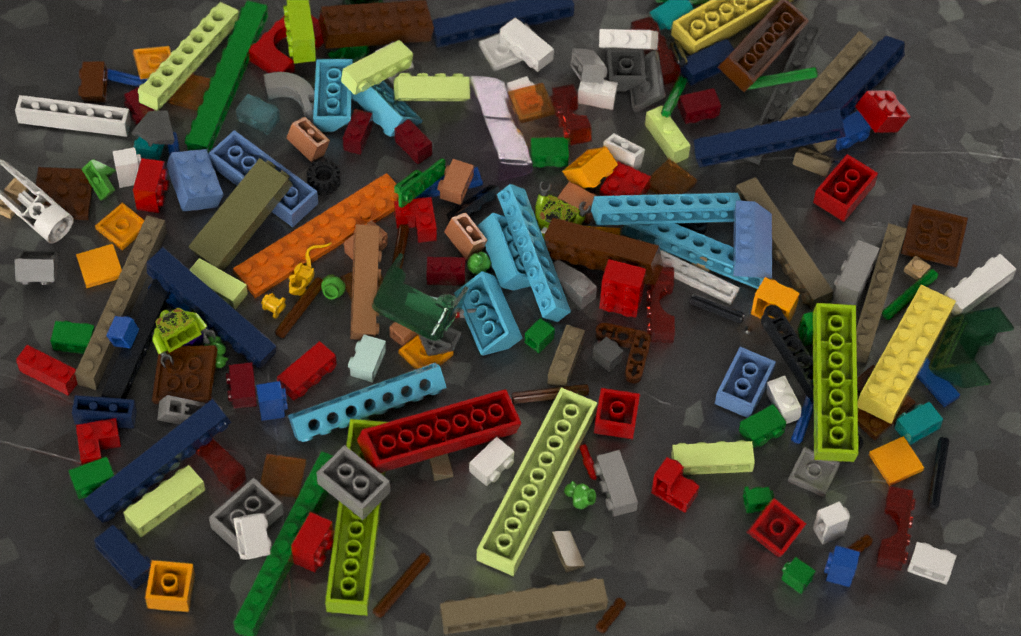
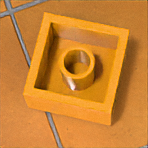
(591, 167)
(773, 293)
(170, 586)

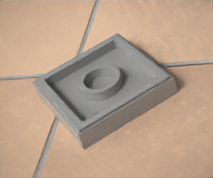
(813, 474)

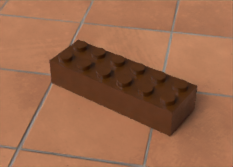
(375, 23)
(763, 44)
(594, 247)

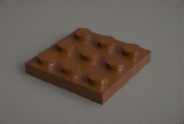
(67, 188)
(934, 235)
(189, 376)
(871, 424)

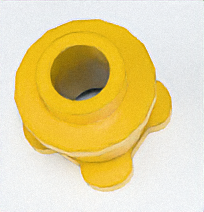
(273, 304)

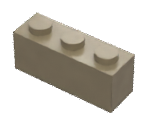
(566, 356)

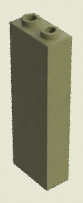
(241, 214)

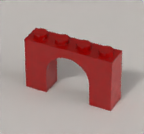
(268, 57)

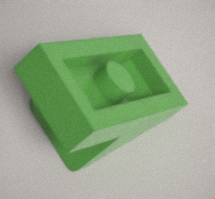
(98, 175)

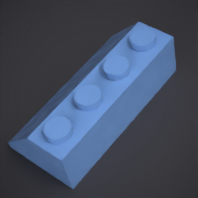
(752, 240)

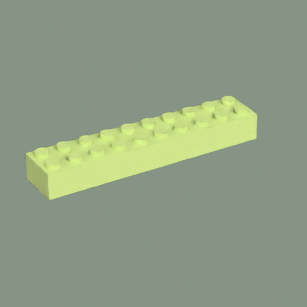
(536, 482)

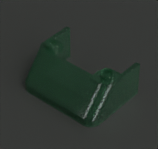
(414, 308)
(961, 342)

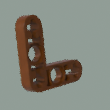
(632, 342)

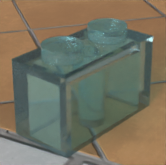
(258, 114)

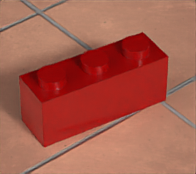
(47, 370)
(307, 370)

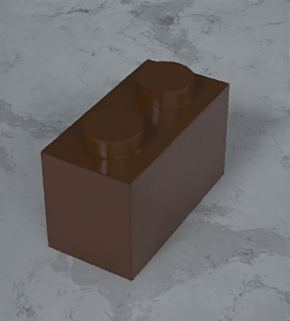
(93, 82)

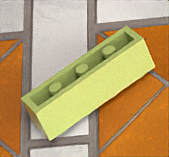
(377, 67)
(431, 87)
(714, 457)
(164, 500)

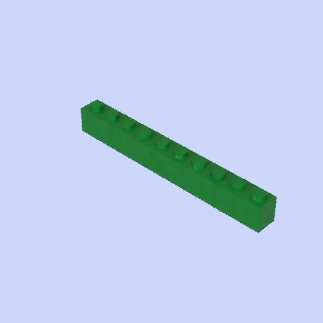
(227, 77)
(280, 559)

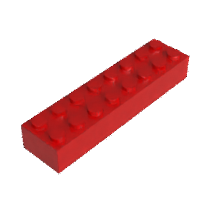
(439, 431)

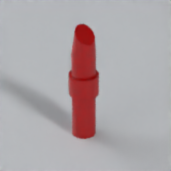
(588, 461)

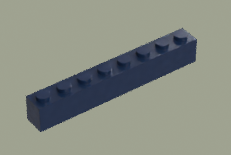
(492, 18)
(864, 76)
(769, 138)
(211, 308)
(157, 461)

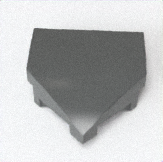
(155, 128)
(445, 344)

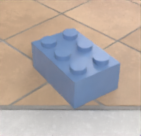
(194, 180)
(745, 382)

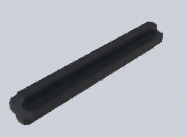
(938, 473)

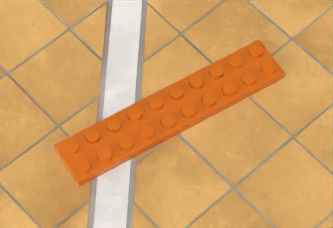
(334, 226)

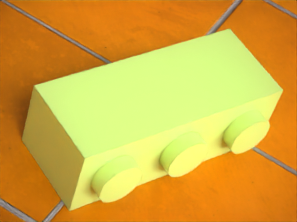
(667, 135)
(223, 284)

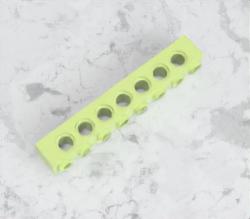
(188, 56)

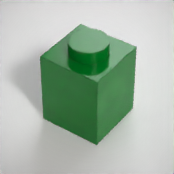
(539, 335)
(797, 574)

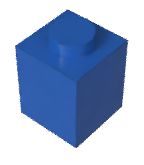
(122, 332)

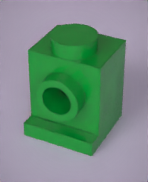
(757, 498)

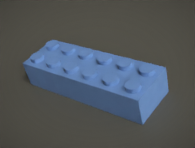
(237, 156)

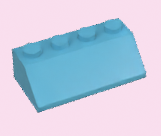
(331, 96)
(385, 111)
(503, 253)
(493, 321)

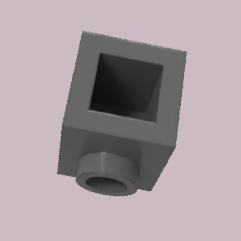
(607, 353)

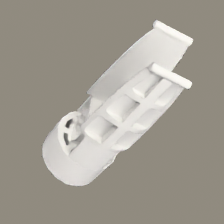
(52, 222)

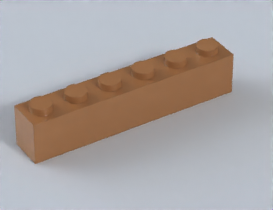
(364, 281)

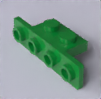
(418, 182)

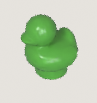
(478, 262)
(333, 286)
(221, 350)
(581, 494)

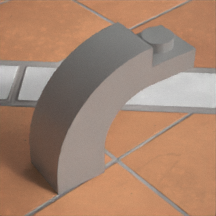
(293, 86)

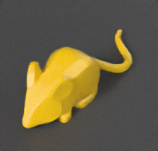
(303, 274)

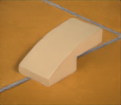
(12, 190)

